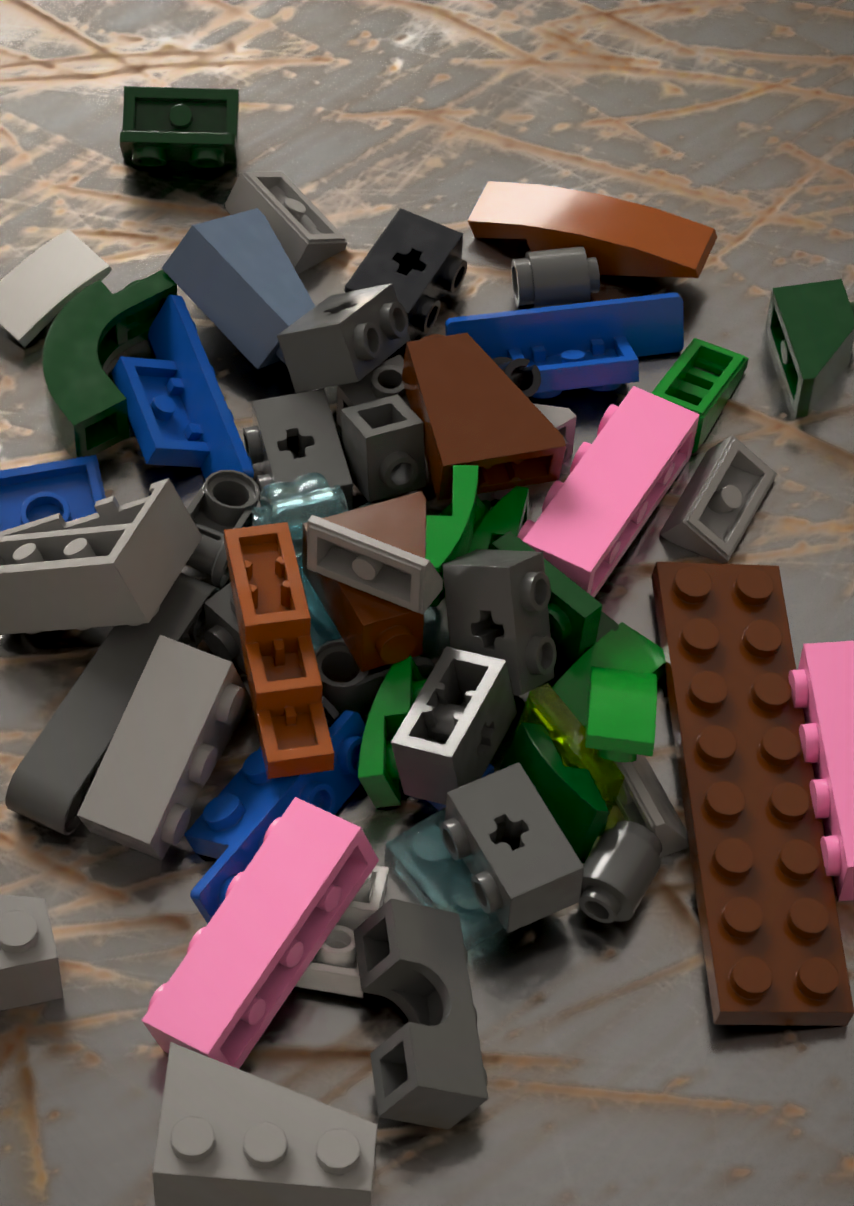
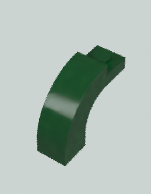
(80, 344)

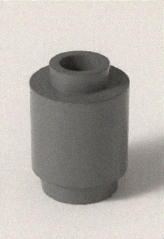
(554, 277)
(619, 872)

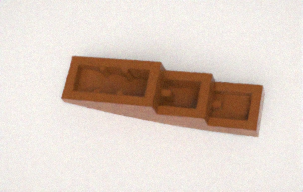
(619, 233)
(278, 650)

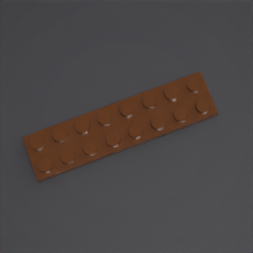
(748, 799)

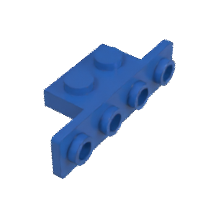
(581, 342)
(177, 399)
(239, 816)

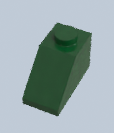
(810, 338)

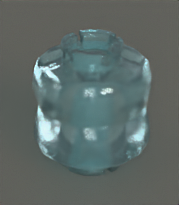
(297, 502)

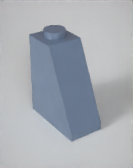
(241, 282)

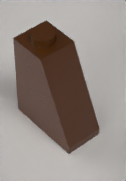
(477, 417)
(370, 626)

